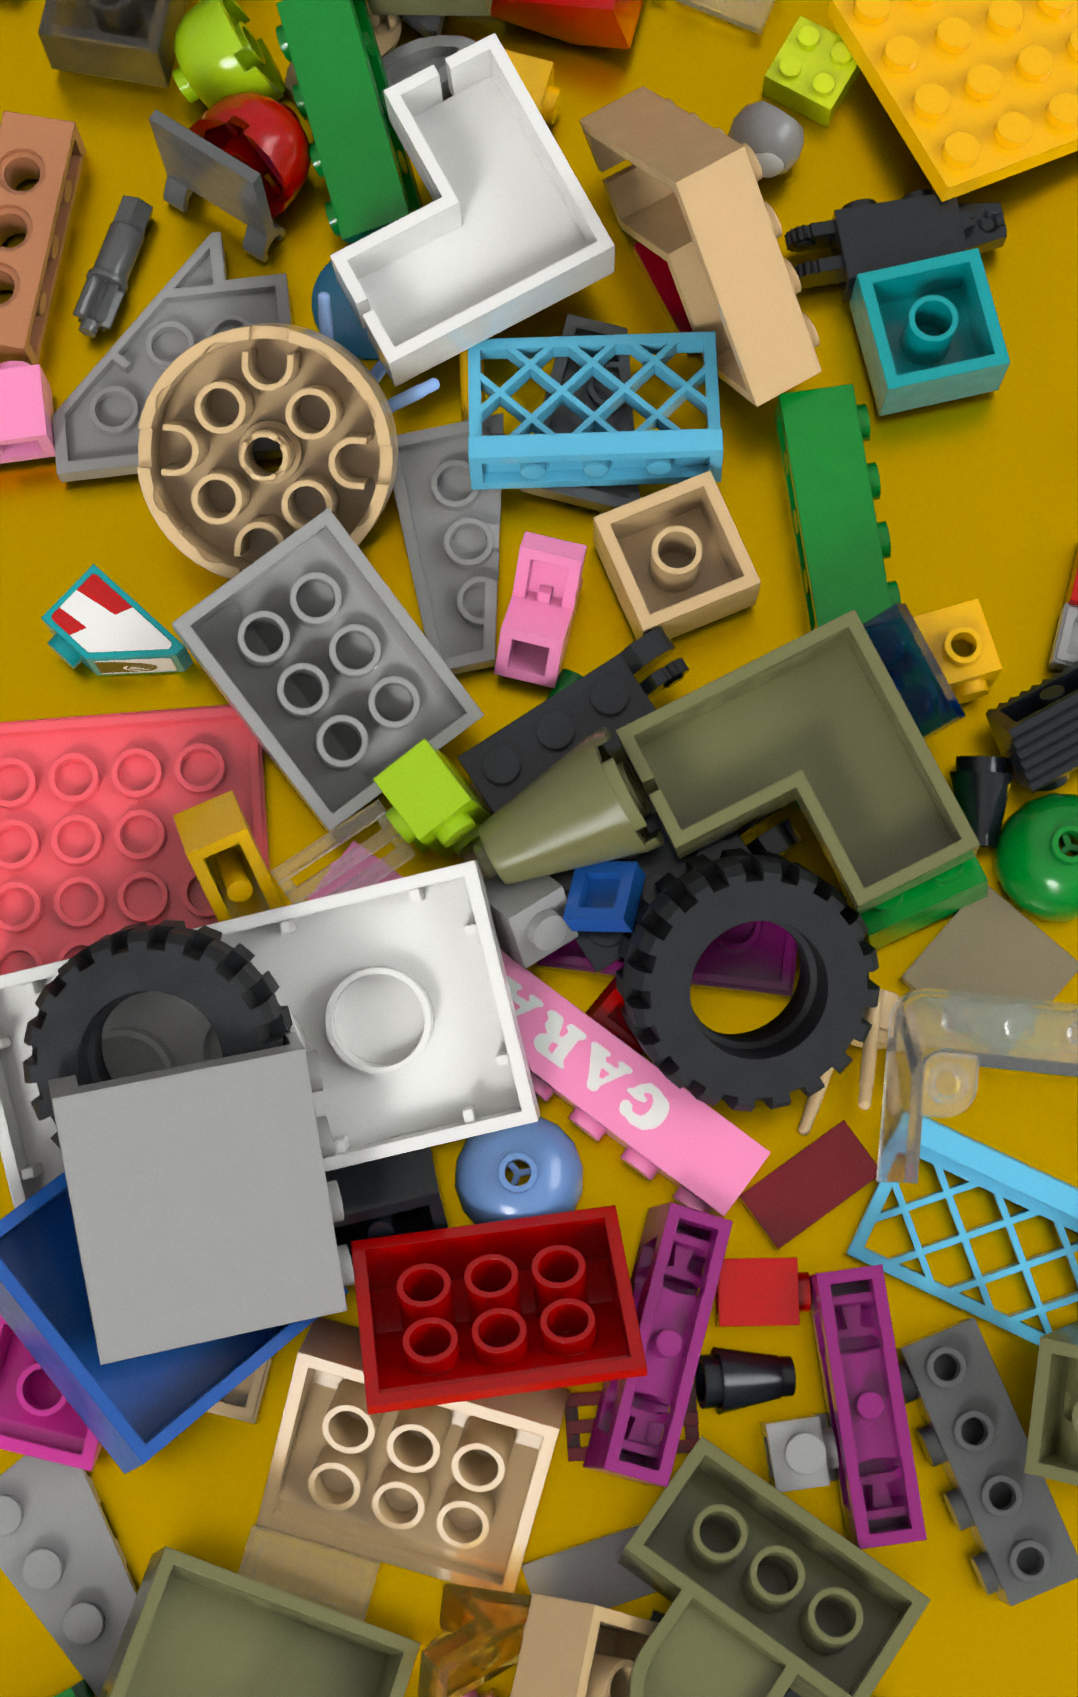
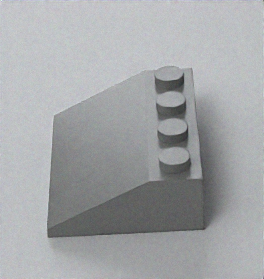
(325, 667)

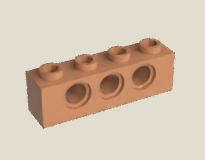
(55, 156)

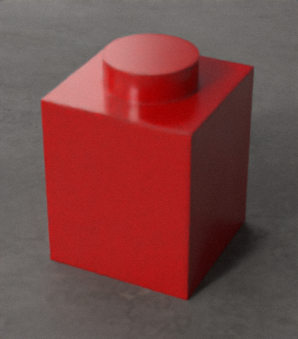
(761, 1292)

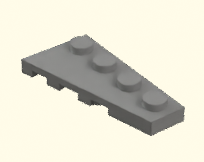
(451, 542)

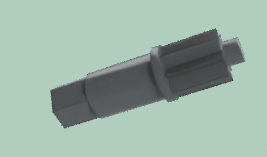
(109, 276)

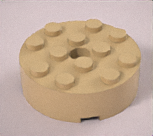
(276, 386)

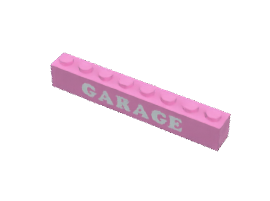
(621, 1093)

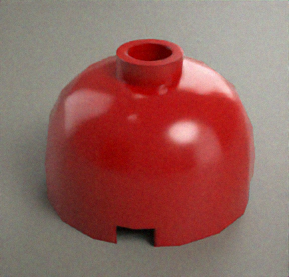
(263, 137)

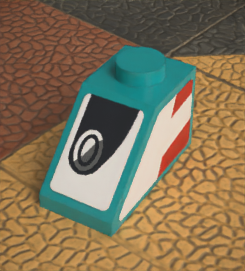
(110, 631)

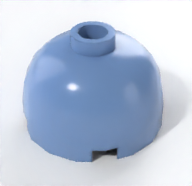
(553, 1169)

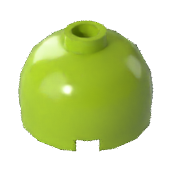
(222, 55)

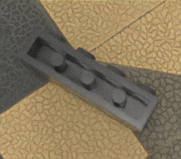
(983, 1453)

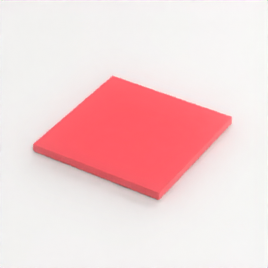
(94, 824)

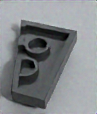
(593, 395)

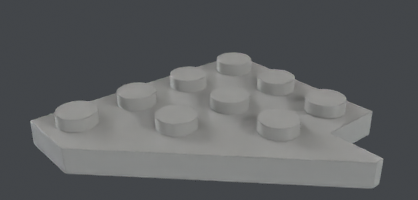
(100, 419)

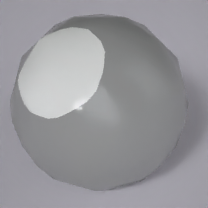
(771, 135)

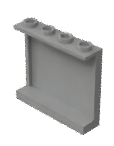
(202, 1200)

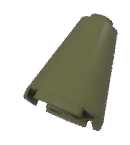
(570, 817)

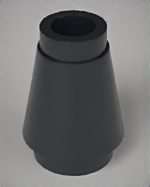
(982, 793)
(742, 1379)

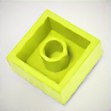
(811, 72)

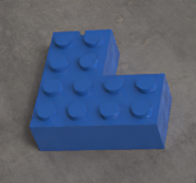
(127, 1403)

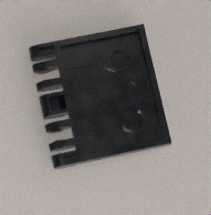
(611, 699)

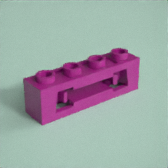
(672, 1332)
(866, 1407)

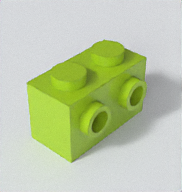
(432, 802)

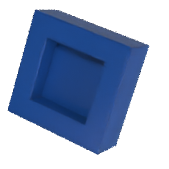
(604, 897)

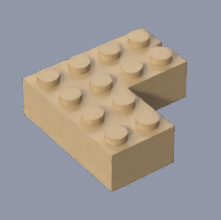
(702, 212)

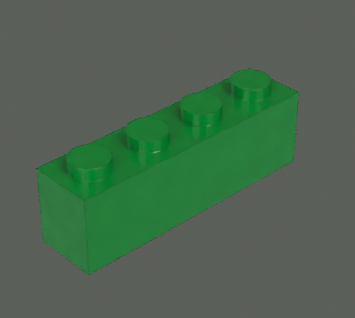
(347, 111)
(833, 505)

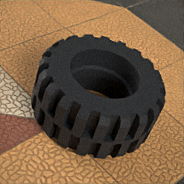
(140, 960)
(812, 1027)

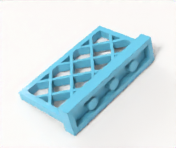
(584, 455)
(1006, 1179)

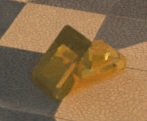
(477, 1640)

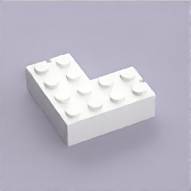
(502, 226)

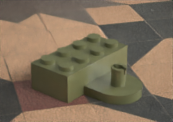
(759, 1593)

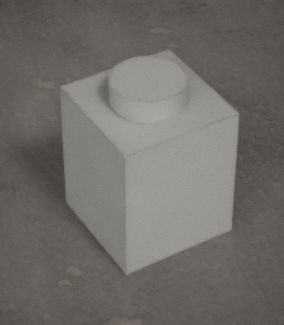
(529, 917)

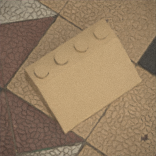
(411, 1487)

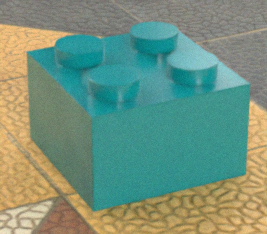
(929, 331)

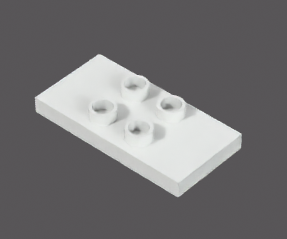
(382, 980)

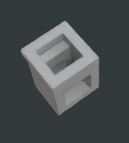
(799, 1452)

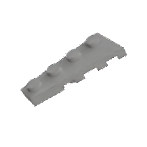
(65, 1561)

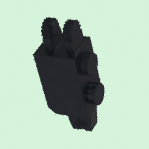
(893, 233)

